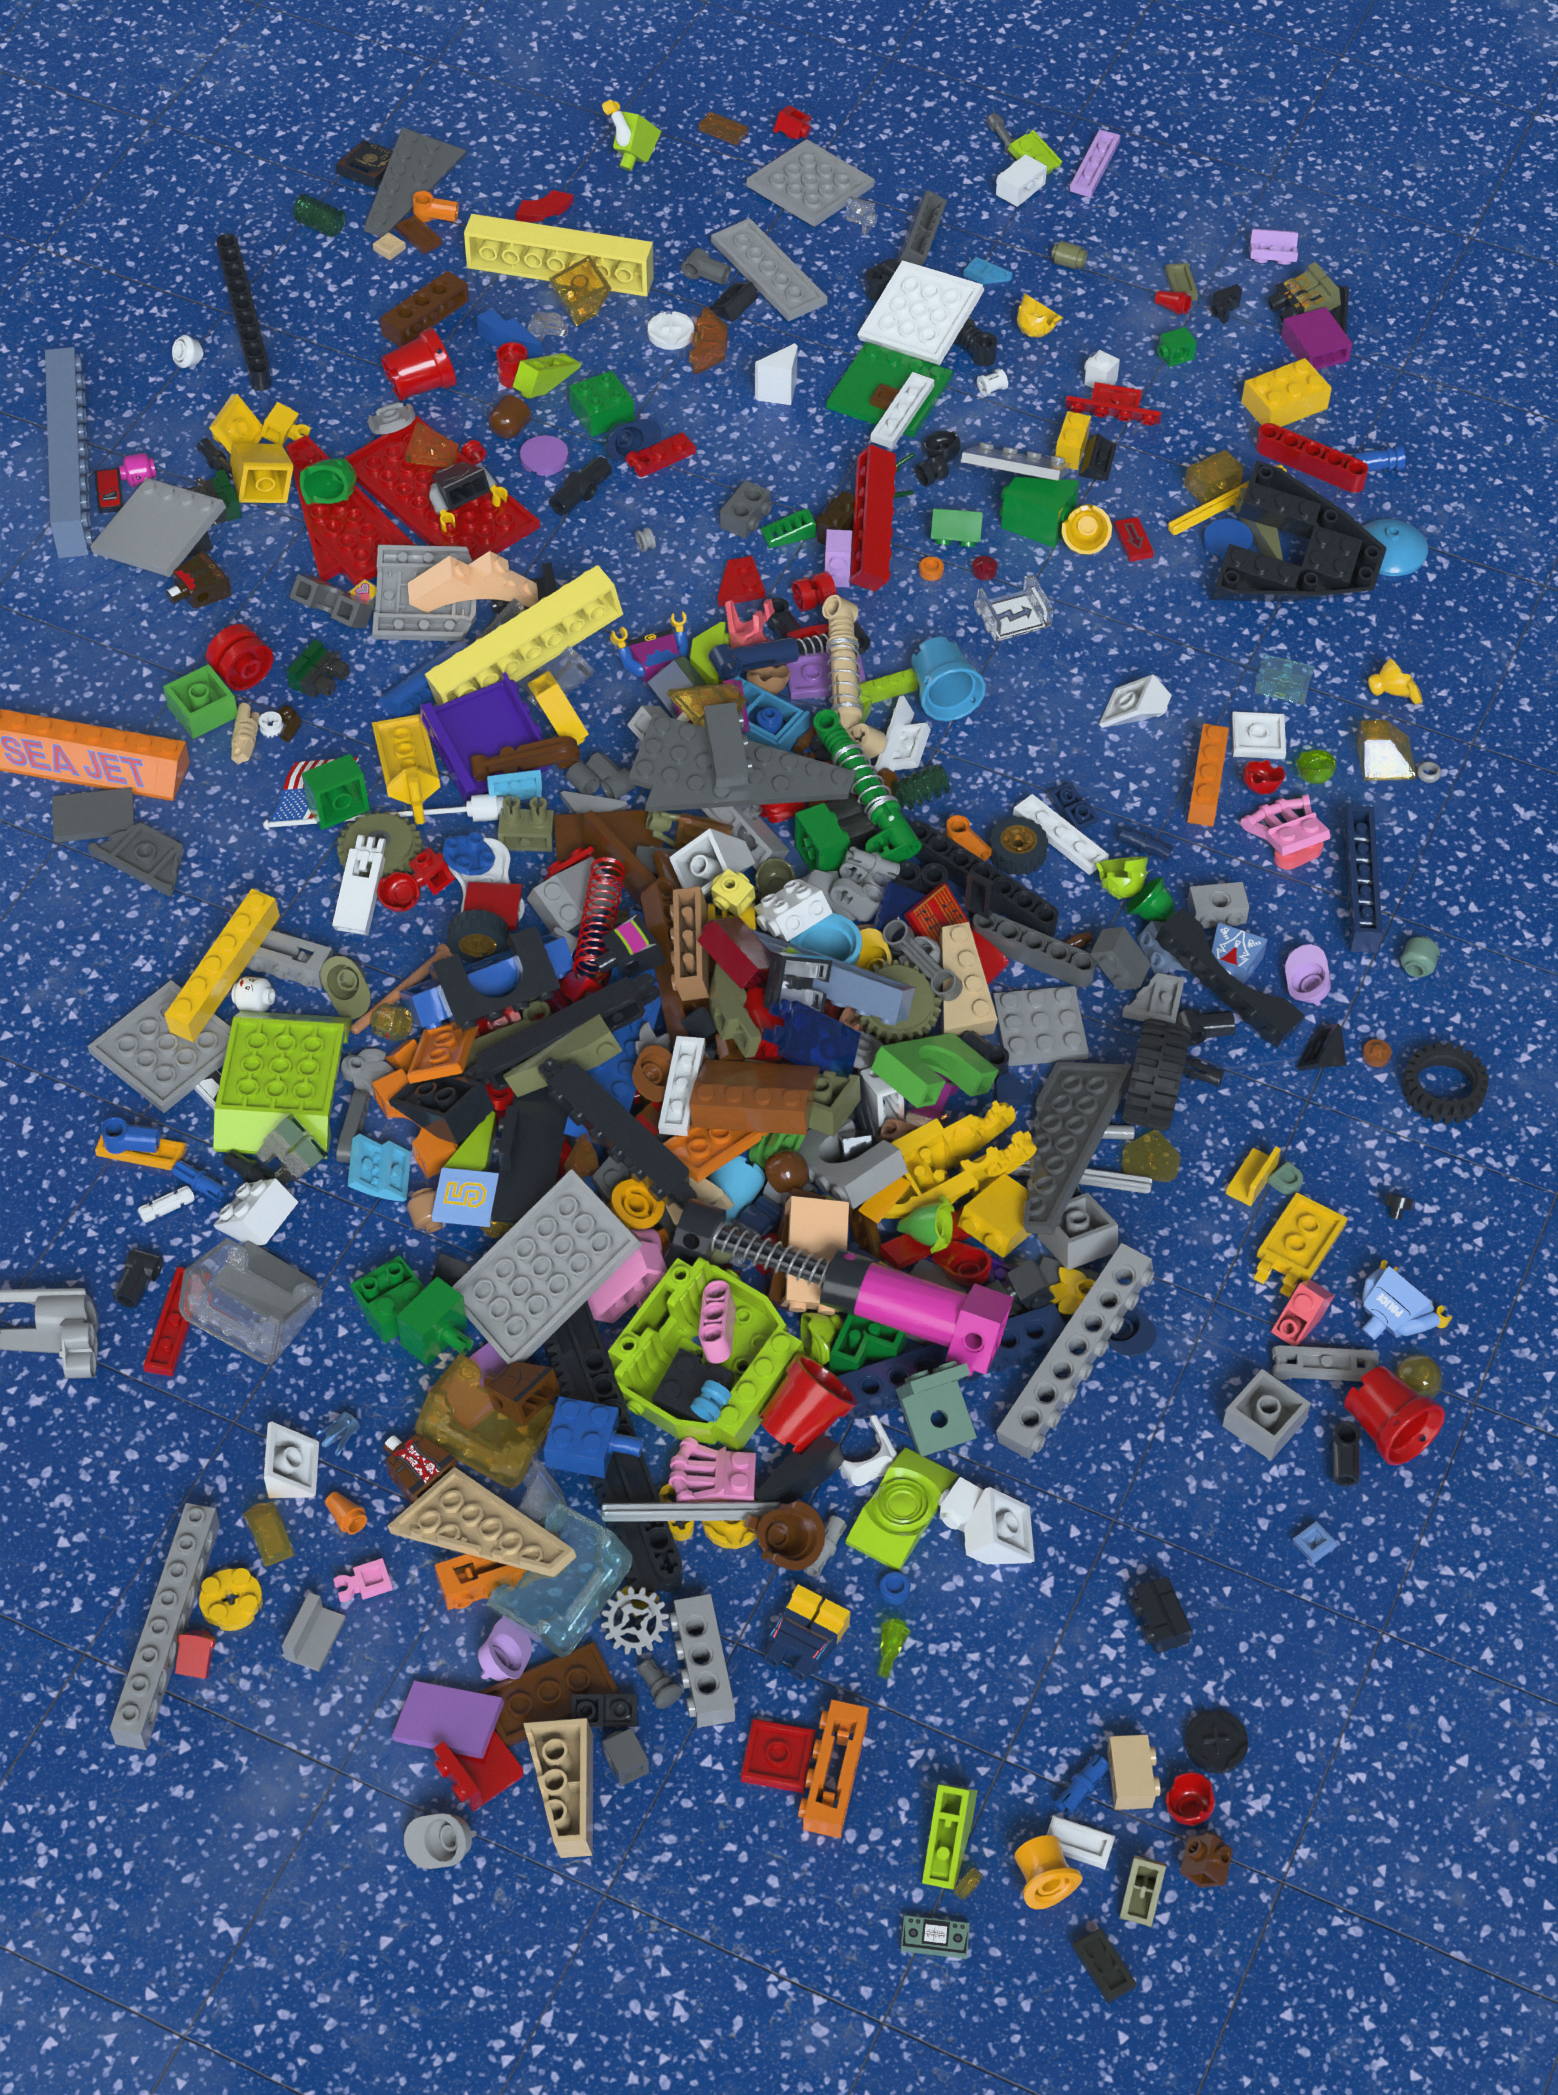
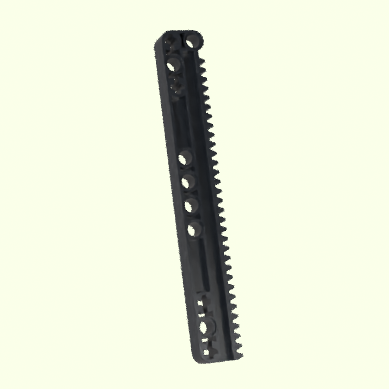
(571, 1354)

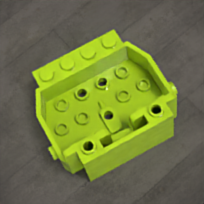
(670, 1322)

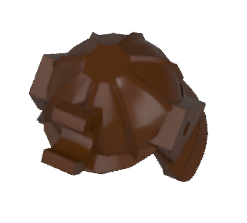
(789, 1535)

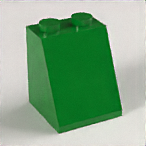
(1038, 507)

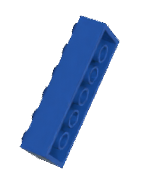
(491, 977)

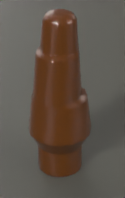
(804, 740)
(1080, 940)

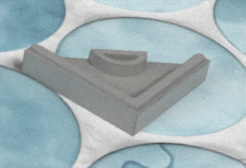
(583, 803)

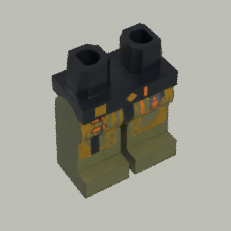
(1305, 293)

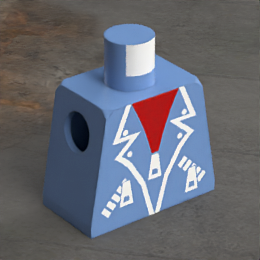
(1238, 951)

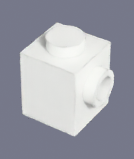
(1101, 369)
(959, 1503)

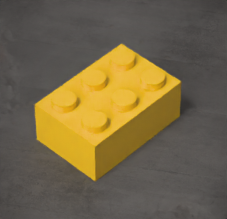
(1286, 394)

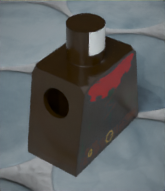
(199, 582)

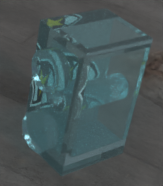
(1284, 679)

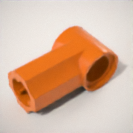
(429, 208)
(959, 831)

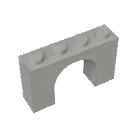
(855, 1179)

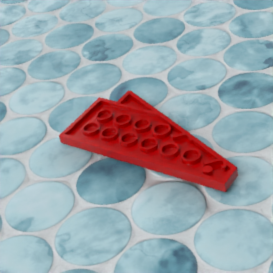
(345, 532)

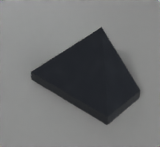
(1324, 1049)

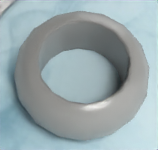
(1430, 766)

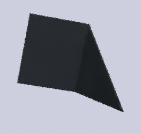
(450, 1269)

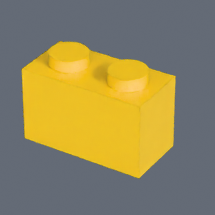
(1073, 438)

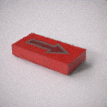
(1133, 539)

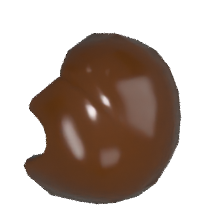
(787, 1171)

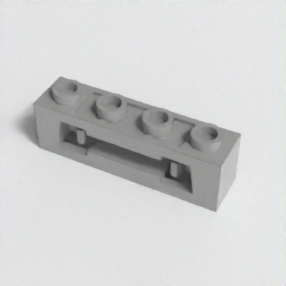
(281, 957)

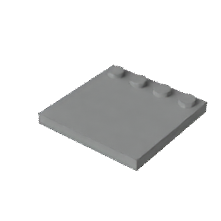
(810, 182)
(1011, 461)
(158, 527)
(158, 1061)

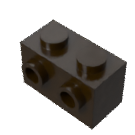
(837, 516)

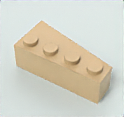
(973, 1007)
(565, 1776)

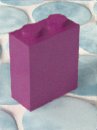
(1316, 338)

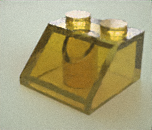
(581, 290)

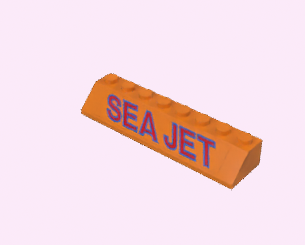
(91, 755)

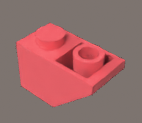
(1302, 1312)

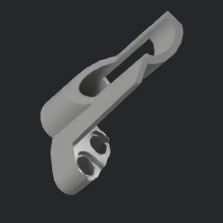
(64, 1325)

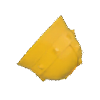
(1036, 318)
(1087, 529)

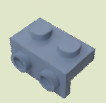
(1160, 960)

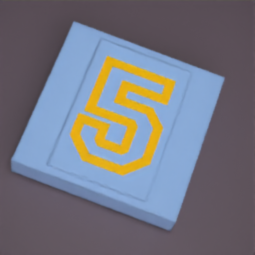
(465, 1197)

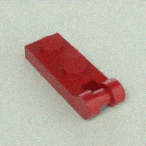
(660, 455)

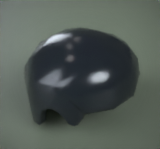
(944, 444)

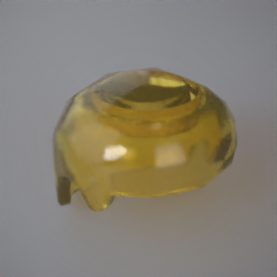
(1421, 1374)

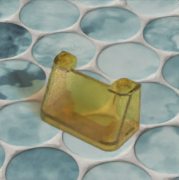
(465, 1424)

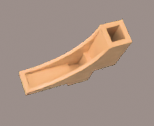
(482, 579)

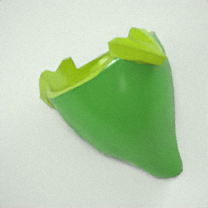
(930, 1224)

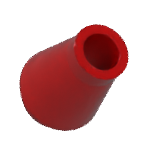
(1174, 301)

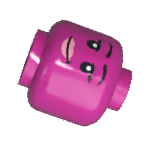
(137, 469)

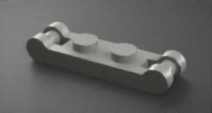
(1322, 1363)

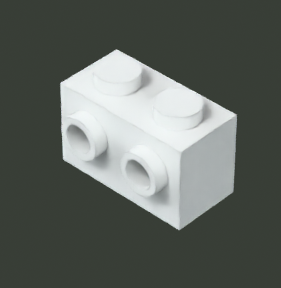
(1021, 180)

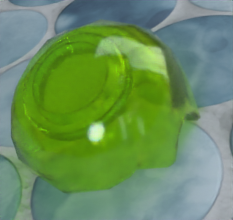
(1316, 766)

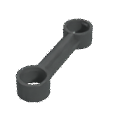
(922, 959)

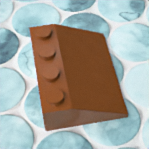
(753, 1097)

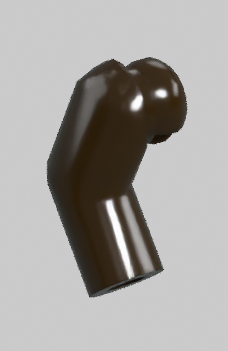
(291, 721)

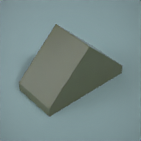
(1143, 1891)

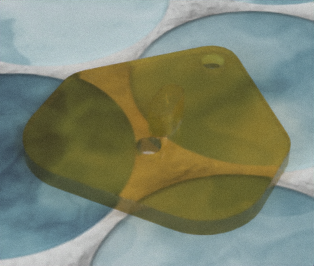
(1151, 1158)

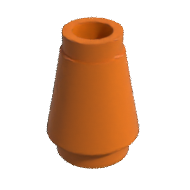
(346, 1513)

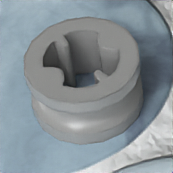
(645, 539)

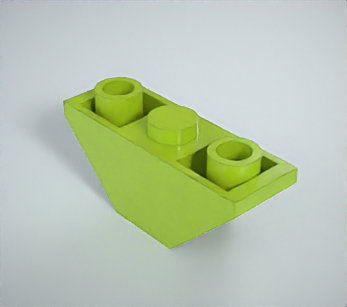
(701, 649)

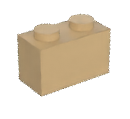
(1132, 1772)

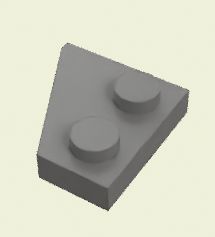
(1157, 1000)

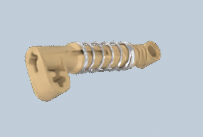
(842, 648)

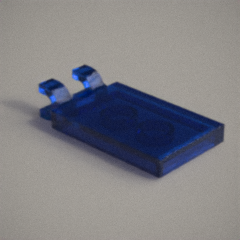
(813, 1038)

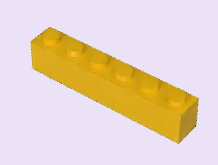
(222, 965)

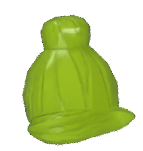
(819, 1334)

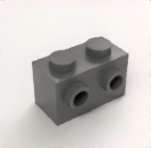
(1120, 958)

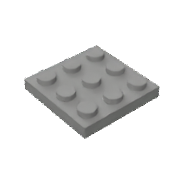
(1041, 1025)

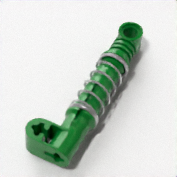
(882, 807)

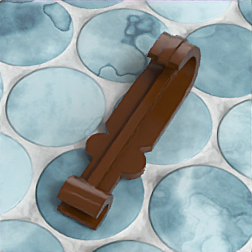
(558, 750)

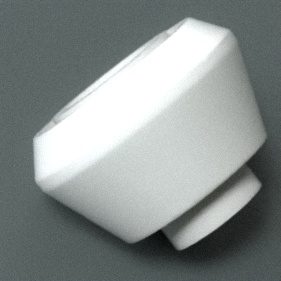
(186, 351)

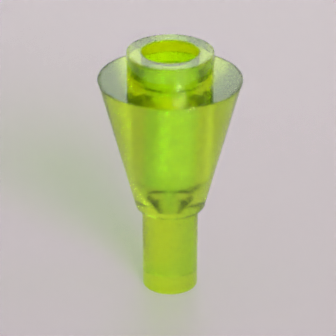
(893, 1637)

